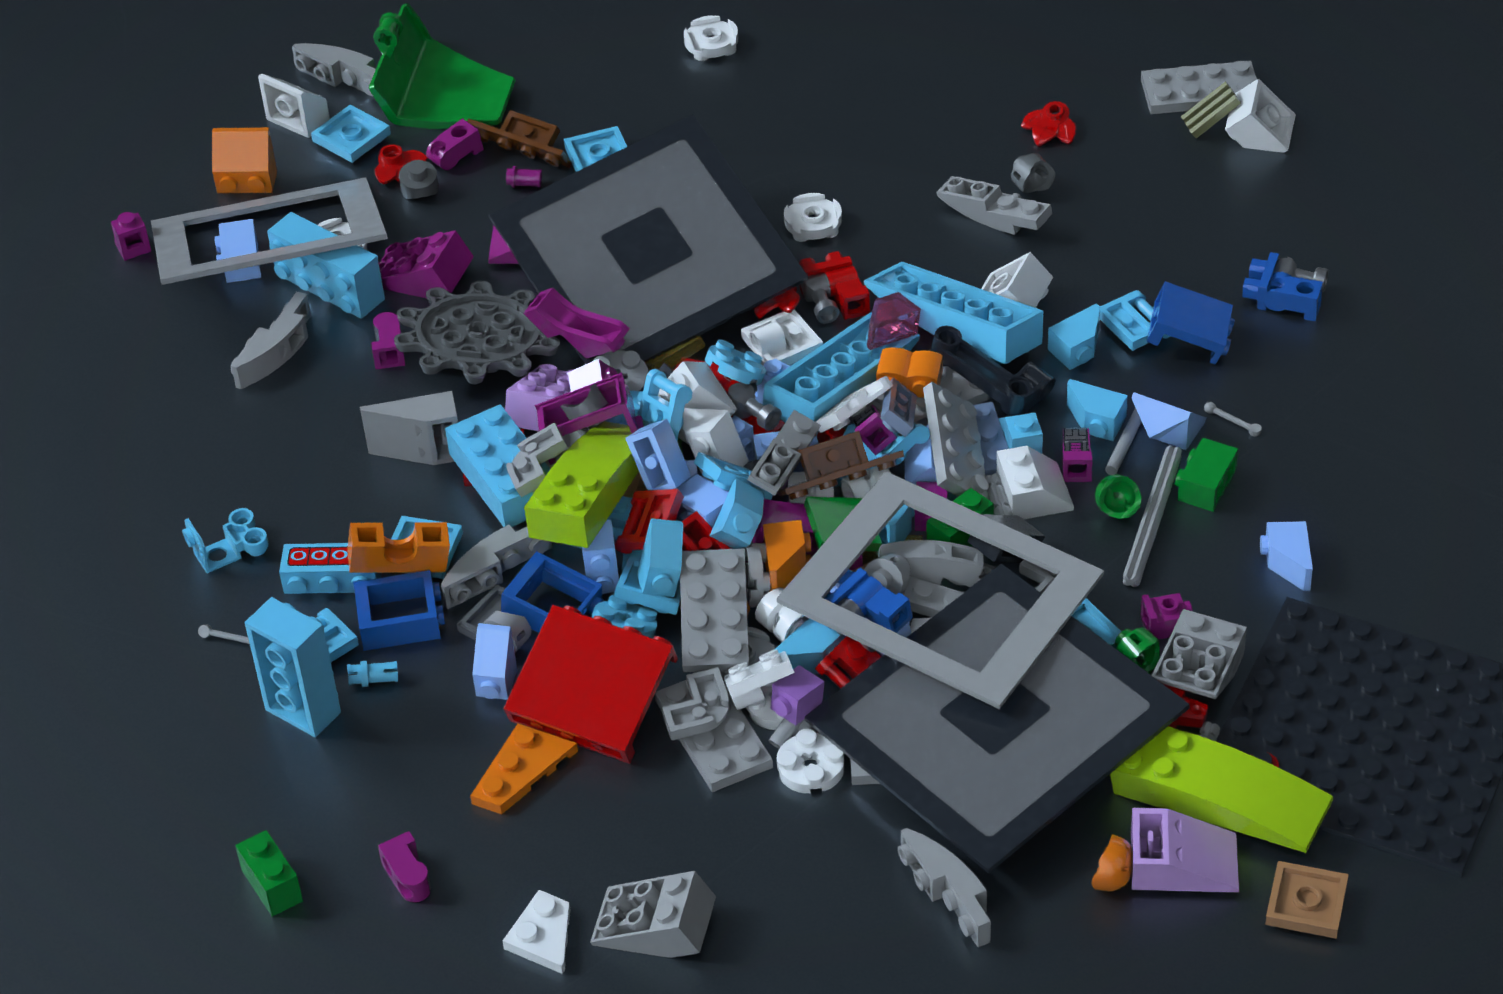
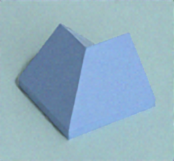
(1168, 422)

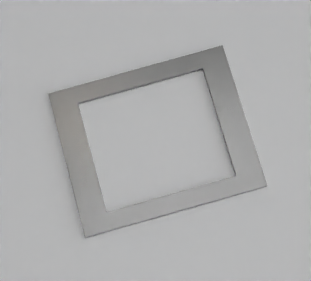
(172, 244)
(1022, 647)

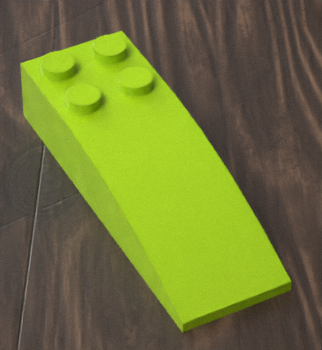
(582, 487)
(1223, 788)

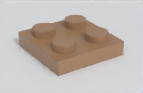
(1307, 899)

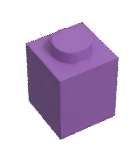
(797, 695)

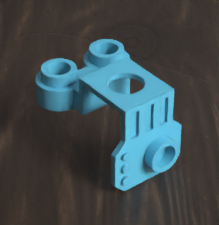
(239, 536)

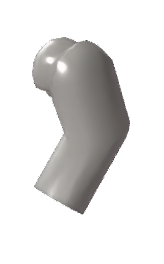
(786, 731)

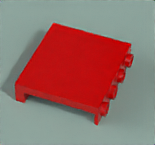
(589, 681)

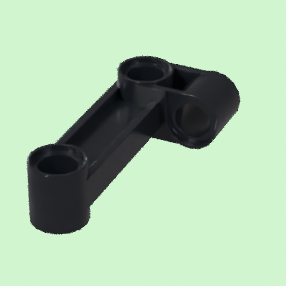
(1014, 392)

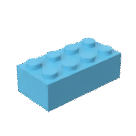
(340, 276)
(482, 450)
(293, 666)

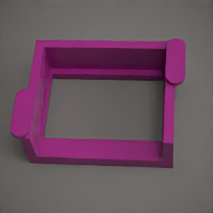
(614, 391)

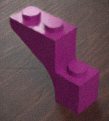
(585, 330)

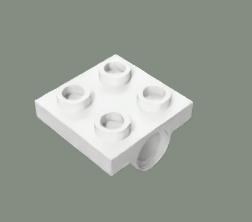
(781, 338)
(746, 681)

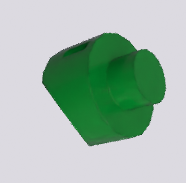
(1118, 496)
(1139, 644)

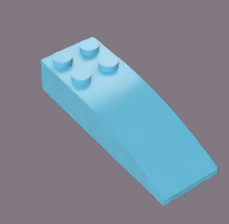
(985, 320)
(829, 373)

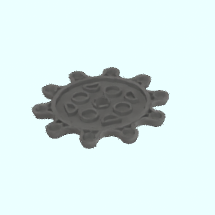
(474, 332)

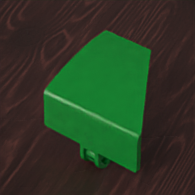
(430, 84)

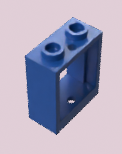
(546, 570)
(399, 629)

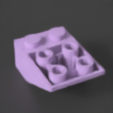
(534, 388)
(1181, 853)

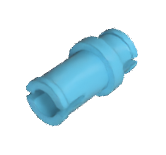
(372, 673)

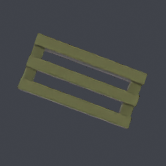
(1214, 106)

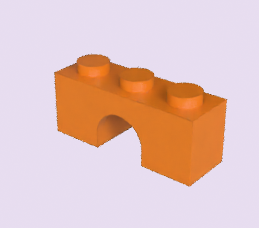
(421, 551)

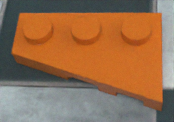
(518, 765)

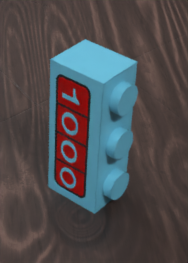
(318, 569)

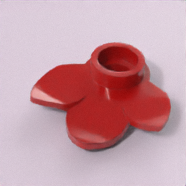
(1048, 126)
(391, 161)
(786, 302)

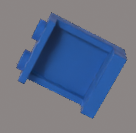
(1191, 319)

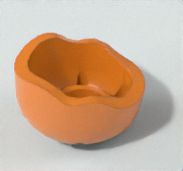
(1114, 865)

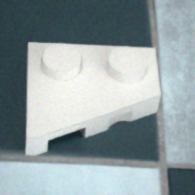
(853, 405)
(541, 932)

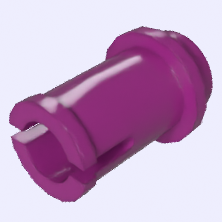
(523, 177)

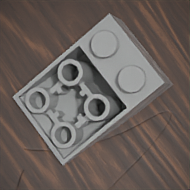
(411, 428)
(1201, 654)
(656, 916)

